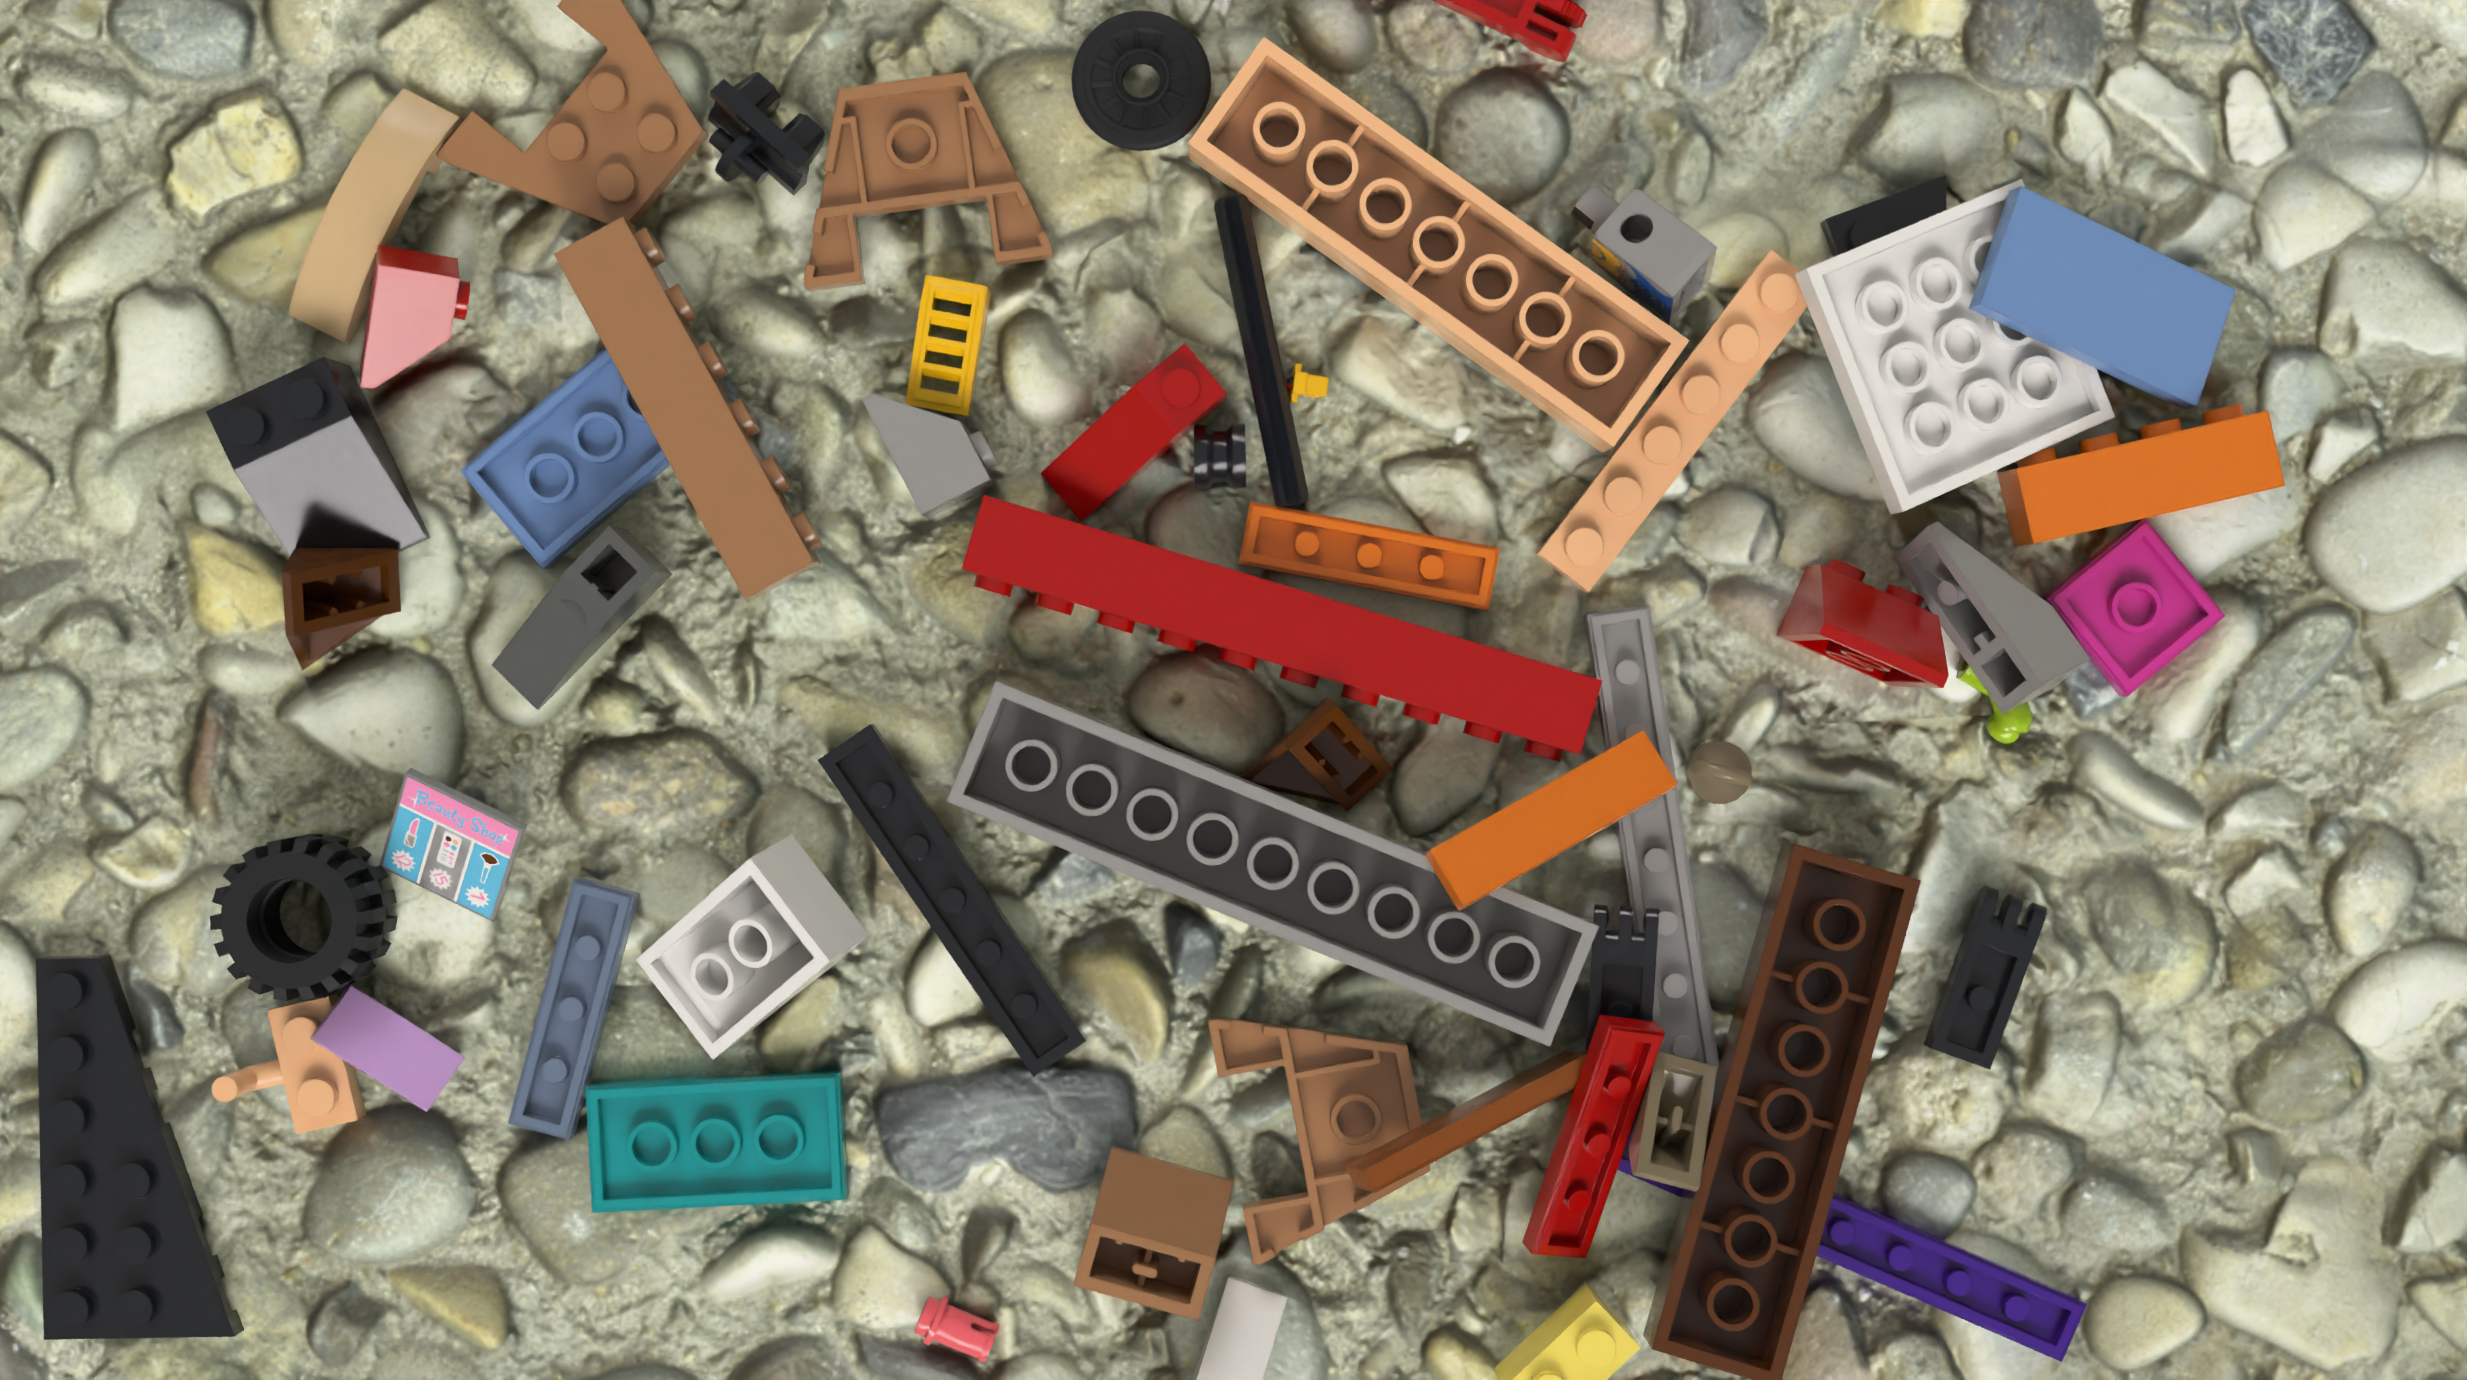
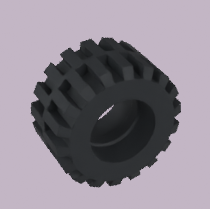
(254, 927)

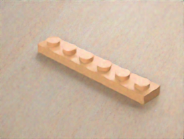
(1676, 423)

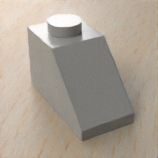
(932, 454)

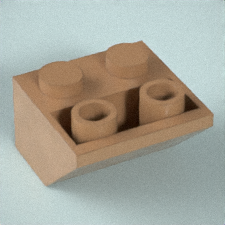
(1154, 1233)

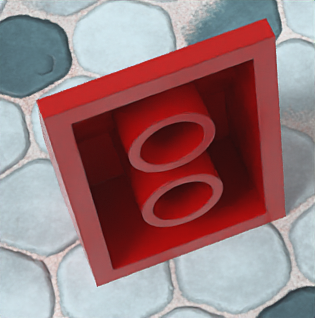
(1866, 628)

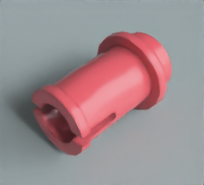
(956, 1328)

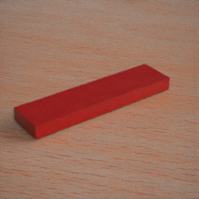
(1593, 1136)

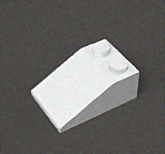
(752, 945)

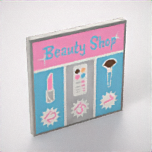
(452, 844)

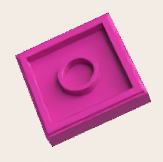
(2133, 607)

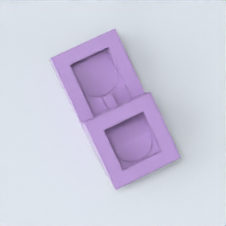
(387, 1048)

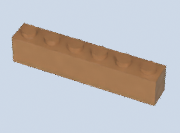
(688, 406)

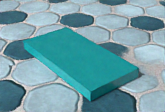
(717, 1141)

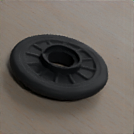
(1147, 40)

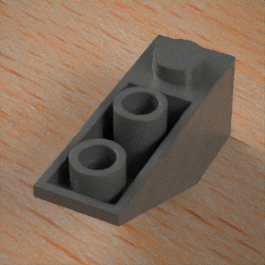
(580, 614)

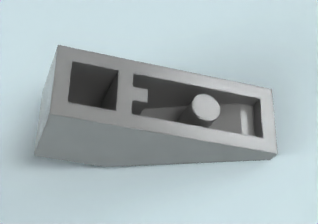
(1995, 621)

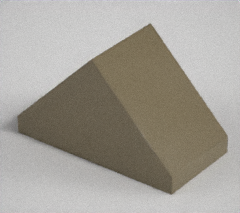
(1673, 1122)

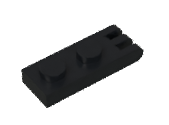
(1622, 968)
(1985, 978)

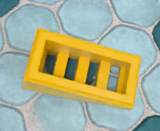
(955, 291)

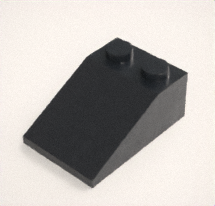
(318, 462)

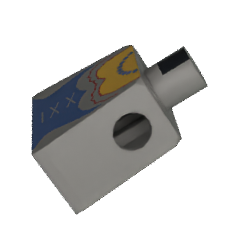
(1663, 268)

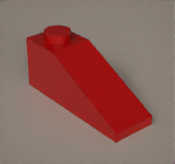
(1135, 432)

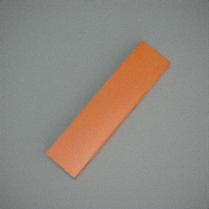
(1369, 556)
(1550, 820)

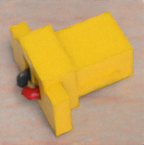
(1305, 384)

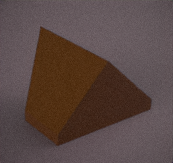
(336, 595)
(1322, 760)

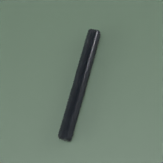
(1261, 350)

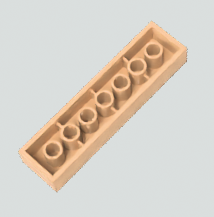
(1435, 246)

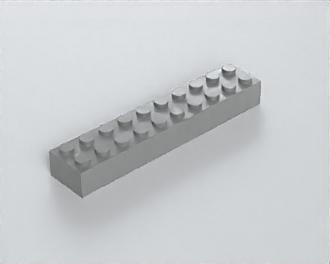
(1269, 861)

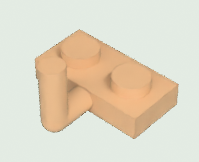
(317, 1083)

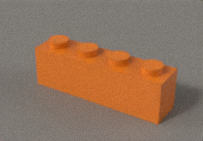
(2140, 478)

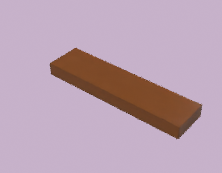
(1466, 1122)

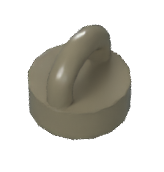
(1718, 772)

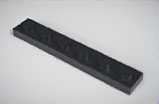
(953, 899)

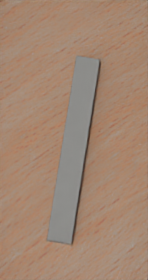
(1653, 836)

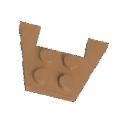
(608, 143)
(915, 150)
(1345, 1102)

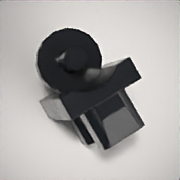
(754, 142)

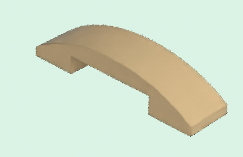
(367, 212)

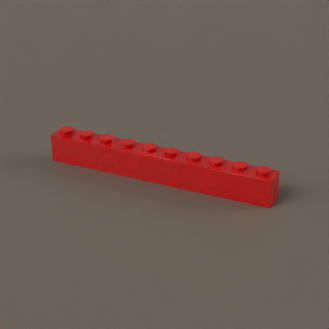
(1282, 626)

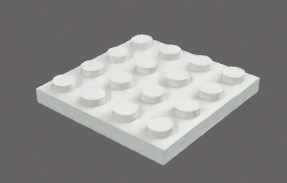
(1928, 378)

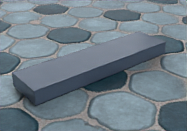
(573, 1008)

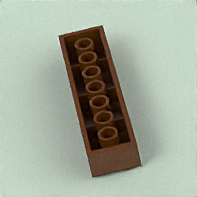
(1781, 1113)

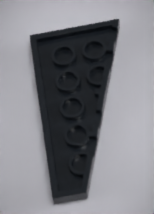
(114, 1187)

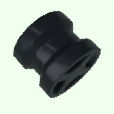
(1219, 456)

